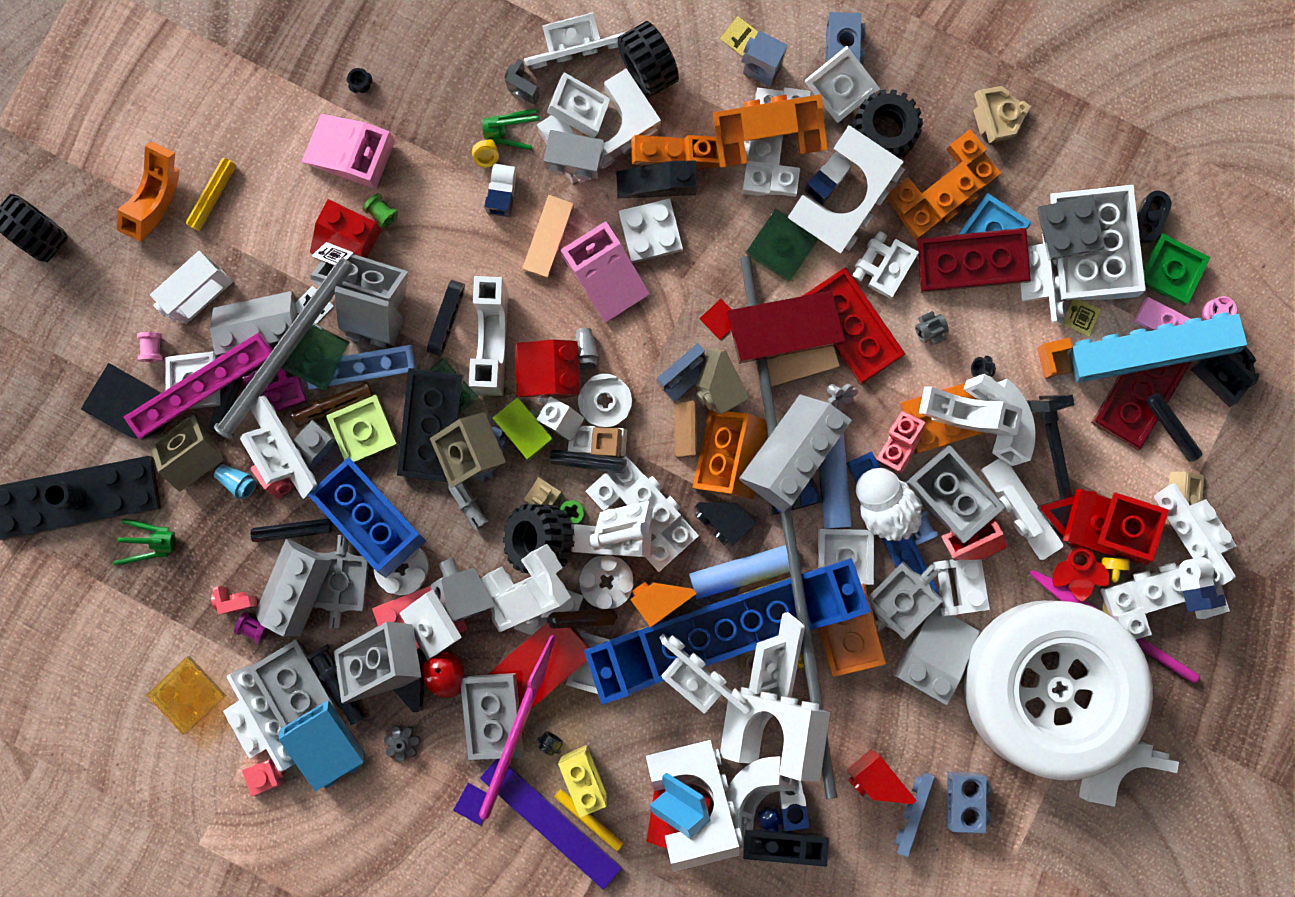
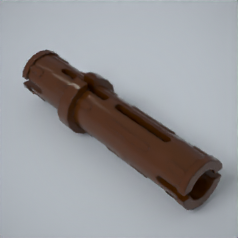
(321, 408)

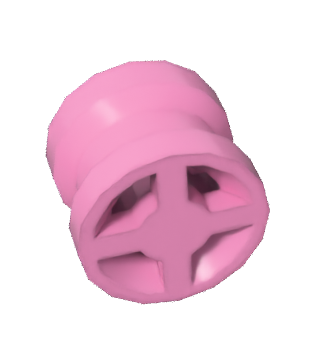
(1222, 303)

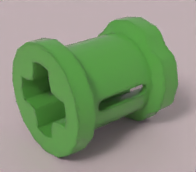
(380, 210)
(571, 504)

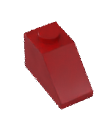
(980, 546)

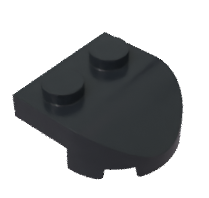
(1228, 375)

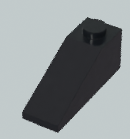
(658, 180)
(786, 847)

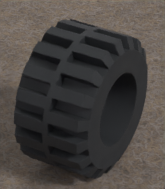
(648, 58)
(898, 109)
(30, 228)
(534, 527)

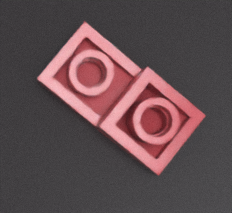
(902, 442)

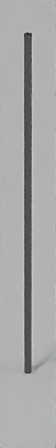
(791, 545)

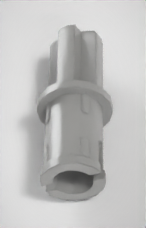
(468, 506)

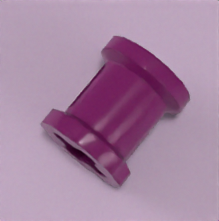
(251, 628)

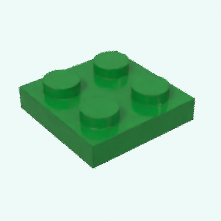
(1174, 269)

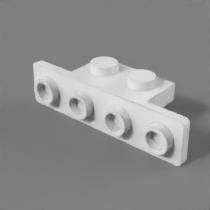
(571, 37)
(1044, 282)
(274, 450)
(1022, 508)
(1199, 531)
(778, 659)
(695, 682)
(255, 721)

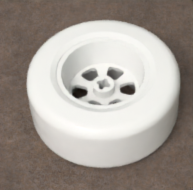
(1115, 676)

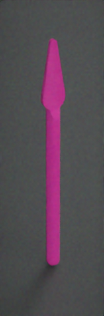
(1064, 594)
(534, 683)

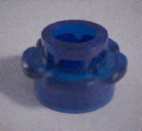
(769, 819)

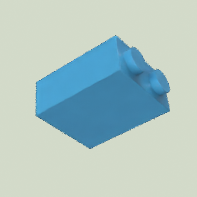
(322, 746)

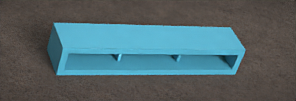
(1158, 347)

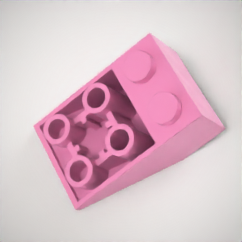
(349, 149)
(605, 272)

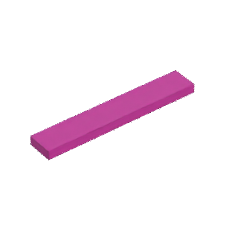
(199, 385)

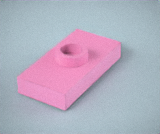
(1155, 314)

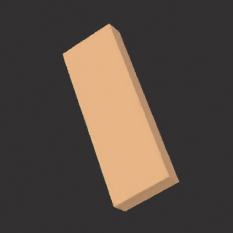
(548, 236)
(801, 365)

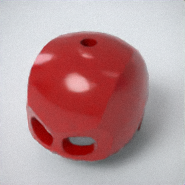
(447, 682)

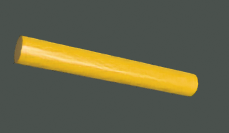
(589, 821)

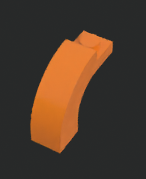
(156, 190)

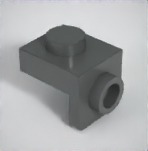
(521, 88)

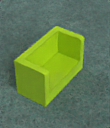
(523, 429)

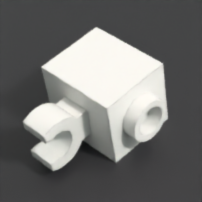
(558, 417)

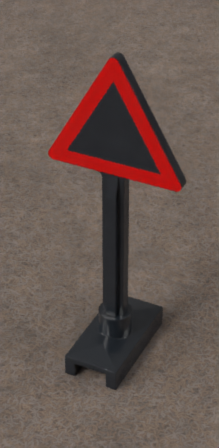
(1057, 511)

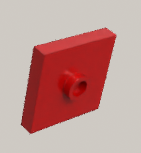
(1087, 521)

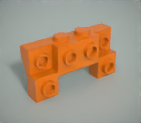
(768, 120)
(960, 186)

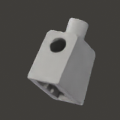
(461, 592)

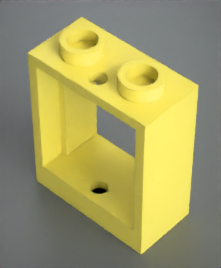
(584, 786)

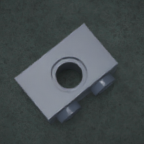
(844, 27)
(763, 58)

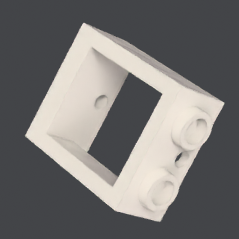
(190, 288)

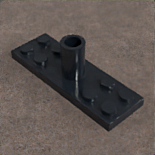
(78, 497)

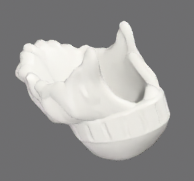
(888, 505)

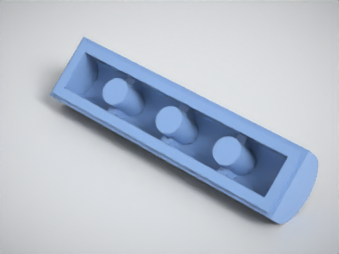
(373, 365)
(835, 488)
(740, 572)

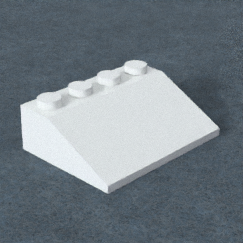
(1117, 268)

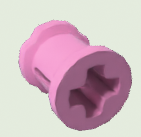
(150, 347)

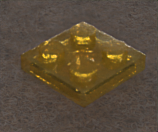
(186, 695)

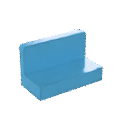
(681, 807)

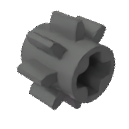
(931, 328)

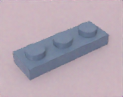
(914, 813)

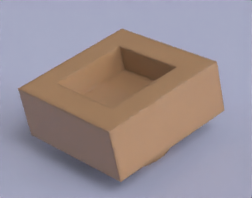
(606, 441)

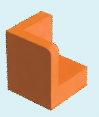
(1055, 357)

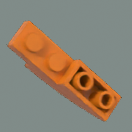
(656, 149)

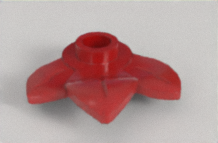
(1078, 577)

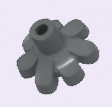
(405, 739)

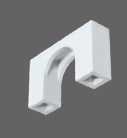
(636, 115)
(839, 228)
(488, 368)
(802, 726)
(718, 838)

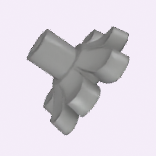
(841, 395)

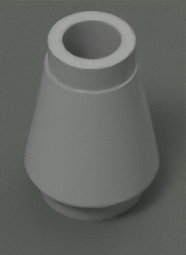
(587, 349)

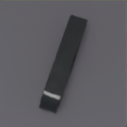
(446, 318)

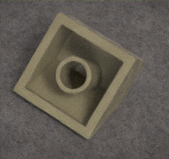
(719, 382)
(467, 449)
(186, 453)

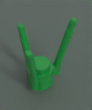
(495, 127)
(161, 542)

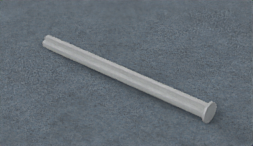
(284, 348)

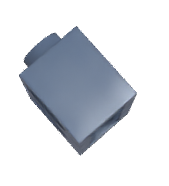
(959, 803)

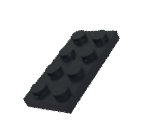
(429, 407)

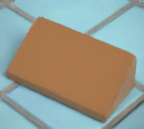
(685, 429)

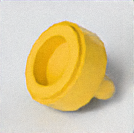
(485, 153)
(1116, 565)

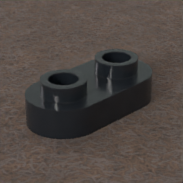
(1153, 219)

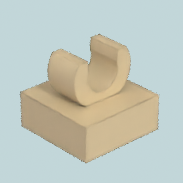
(542, 493)

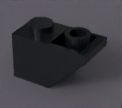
(726, 518)

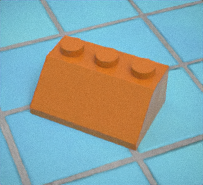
(726, 452)
(659, 600)

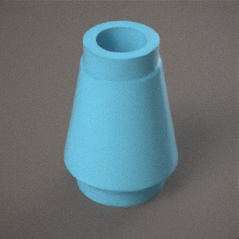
(236, 481)

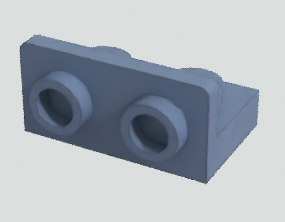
(682, 374)

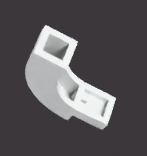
(970, 414)
(1009, 448)
(625, 548)
(752, 786)
(1104, 786)

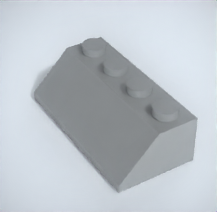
(794, 451)

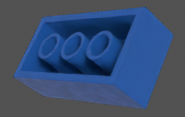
(367, 518)

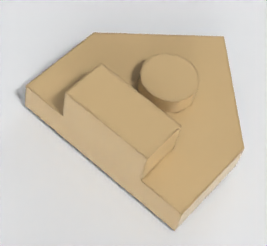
(999, 113)

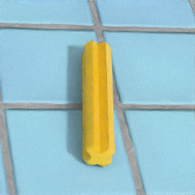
(211, 194)

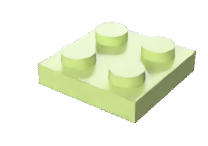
(362, 429)

